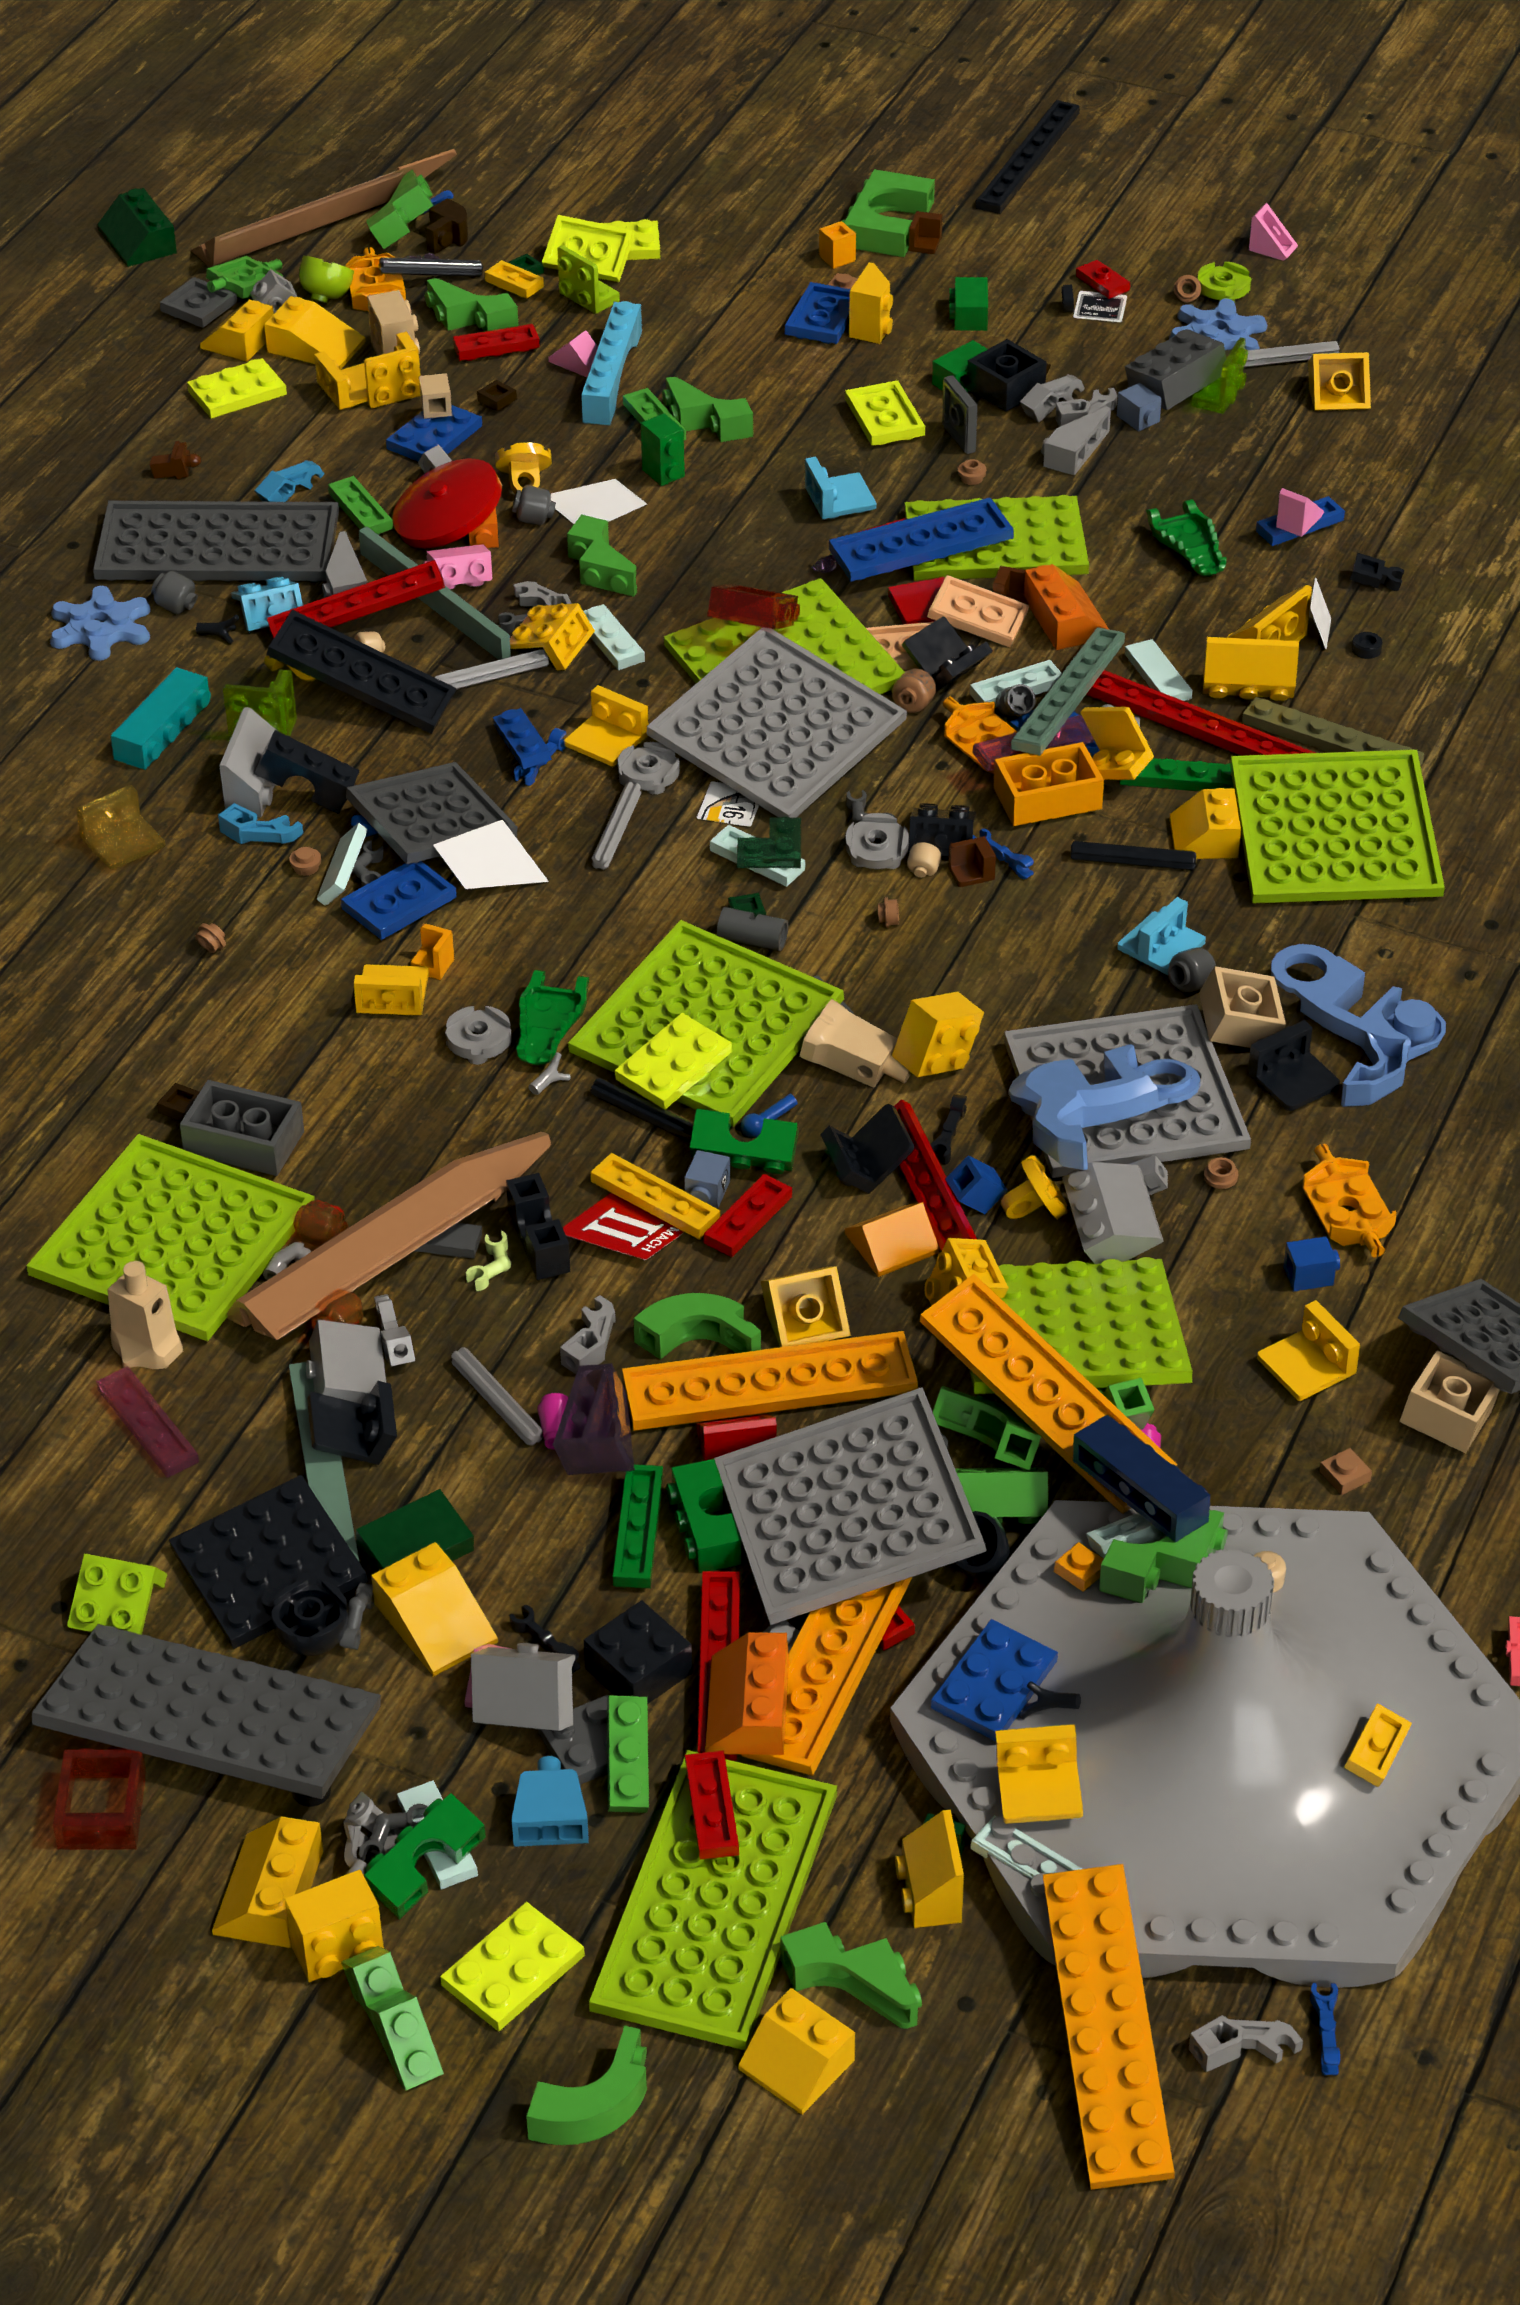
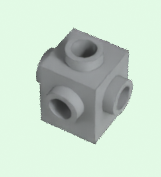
(273, 290)

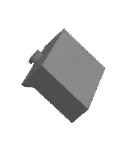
(345, 1360)
(522, 1687)

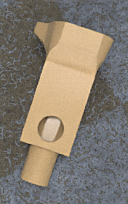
(852, 1047)
(142, 1320)

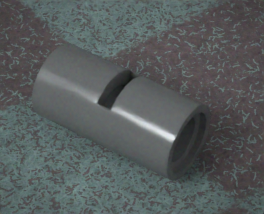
(752, 930)

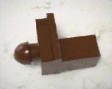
(176, 463)

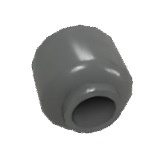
(533, 505)
(174, 592)
(1190, 969)

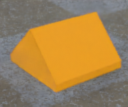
(894, 1238)

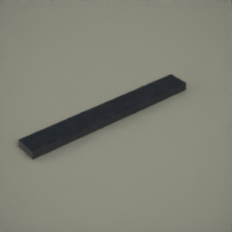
(1027, 157)

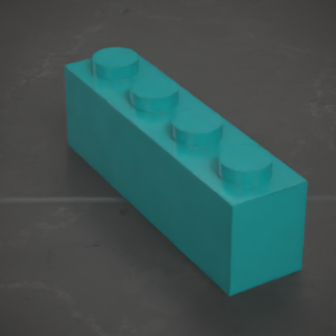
(160, 718)

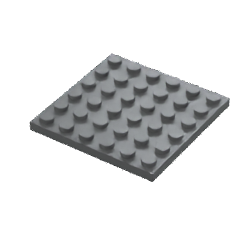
(776, 723)
(1182, 1130)
(848, 1505)

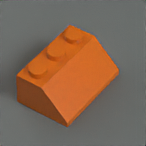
(1061, 606)
(749, 1696)

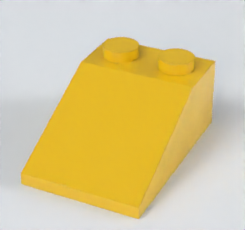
(306, 328)
(432, 1608)

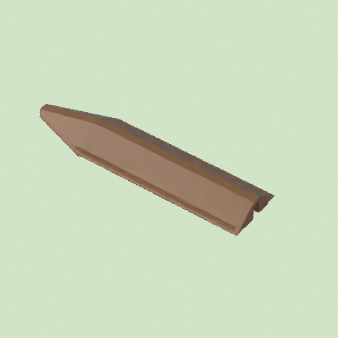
(313, 214)
(385, 1236)

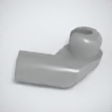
(284, 1257)

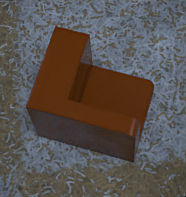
(925, 232)
(1010, 583)
(972, 861)

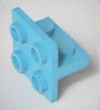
(1161, 936)

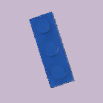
(1332, 514)
(522, 738)

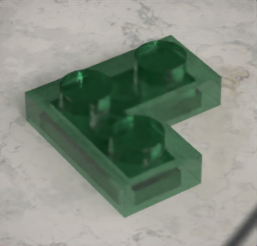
(777, 851)

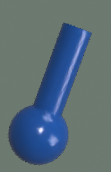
(752, 1123)

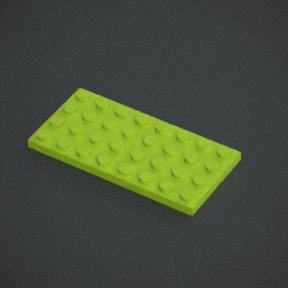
(708, 1931)

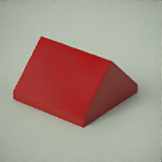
(729, 1435)

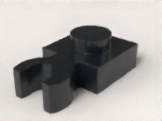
(1372, 572)

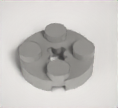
(635, 763)
(877, 856)
(478, 1047)

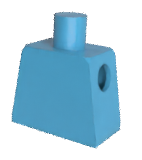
(549, 1807)

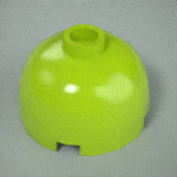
(324, 279)

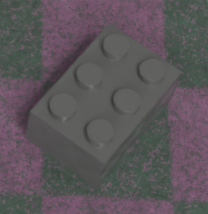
(1178, 367)
(242, 1127)

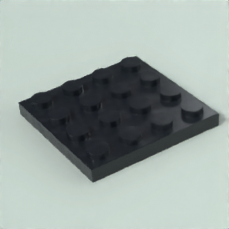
(260, 1549)

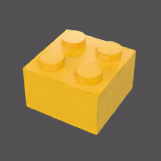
(937, 1034)
(333, 1924)

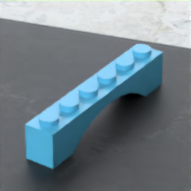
(603, 381)

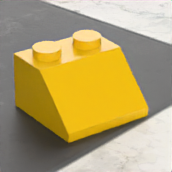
(870, 306)
(241, 332)
(1339, 381)
(1208, 824)
(806, 1307)
(932, 1873)
(798, 2051)

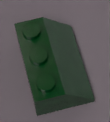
(137, 228)

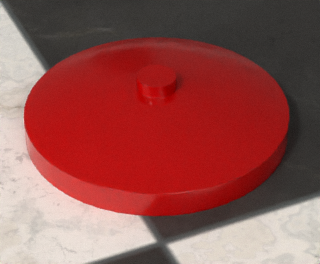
(447, 503)

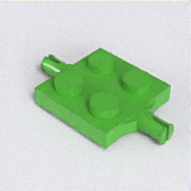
(240, 275)

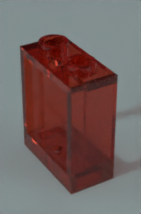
(753, 606)
(116, 1830)

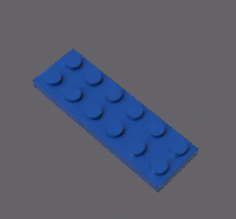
(920, 539)

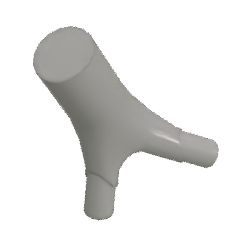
(548, 1076)

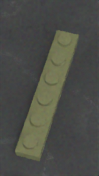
(1313, 730)

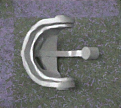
(362, 1813)

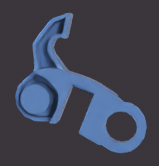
(1387, 1032)
(1066, 1101)

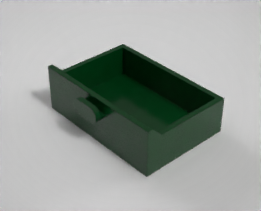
(414, 1528)

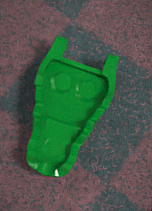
(1191, 537)
(547, 1016)

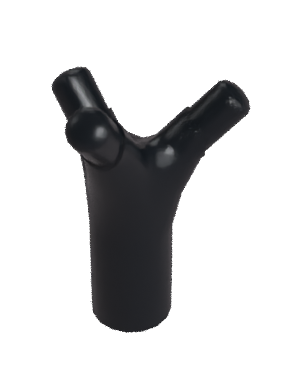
(218, 628)
(1050, 1699)

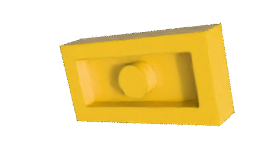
(514, 279)
(1377, 1745)

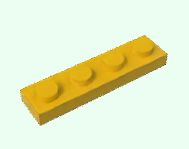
(655, 1195)

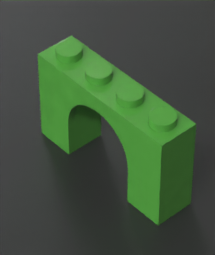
(885, 193)

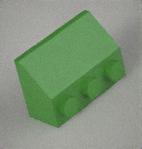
(1007, 1492)

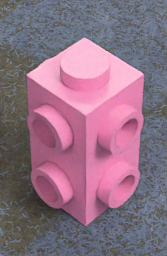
(463, 565)

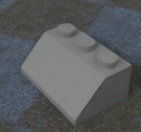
(240, 762)
(1112, 1211)

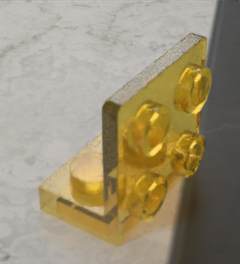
(117, 829)

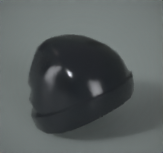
(996, 1543)

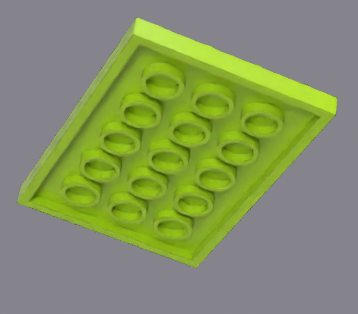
(1044, 534)

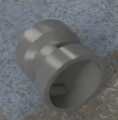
(1022, 698)

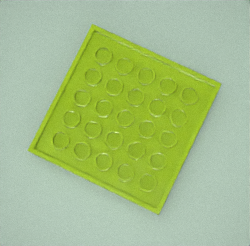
(822, 628)
(1336, 826)
(725, 988)
(182, 1216)
(1103, 1318)

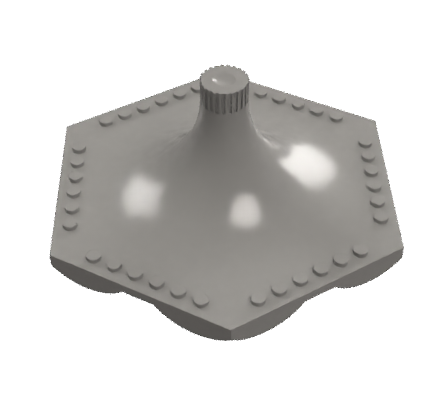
(1224, 1743)

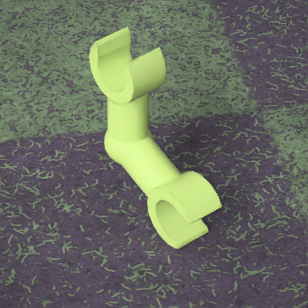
(501, 1263)

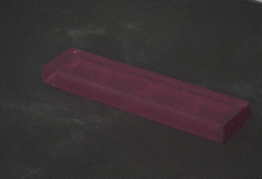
(1071, 732)
(147, 1422)

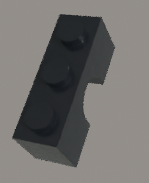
(288, 758)
(539, 1234)

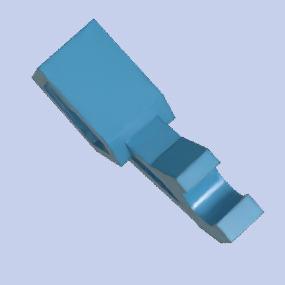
(281, 484)
(244, 827)

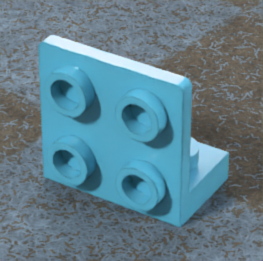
(836, 494)
(267, 600)

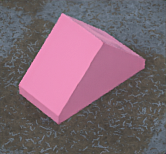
(1269, 235)
(576, 354)
(1296, 513)

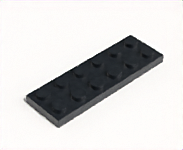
(361, 671)

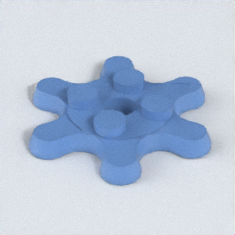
(1229, 324)
(98, 635)

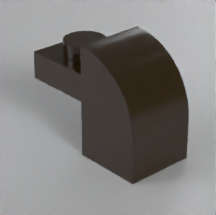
(446, 226)

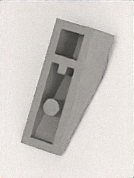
(1075, 441)
(343, 568)

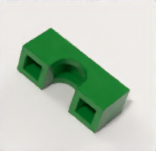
(771, 1149)
(710, 1538)
(445, 1828)

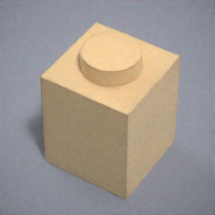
(435, 396)

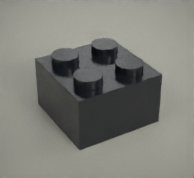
(1005, 374)
(638, 1654)

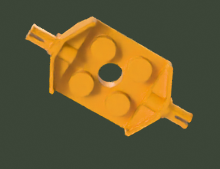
(368, 279)
(973, 725)
(1347, 1183)

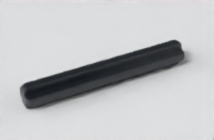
(439, 267)
(1133, 855)
(642, 1109)

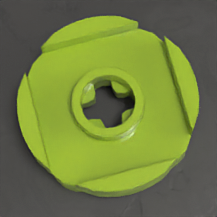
(1224, 281)

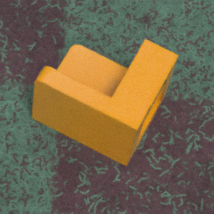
(837, 244)
(436, 950)

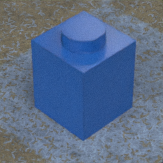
(976, 1184)
(1310, 1263)

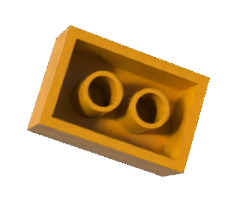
(1048, 785)

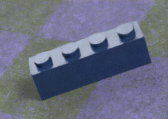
(1141, 1478)

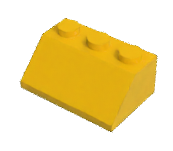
(1282, 620)
(1250, 668)
(270, 1867)

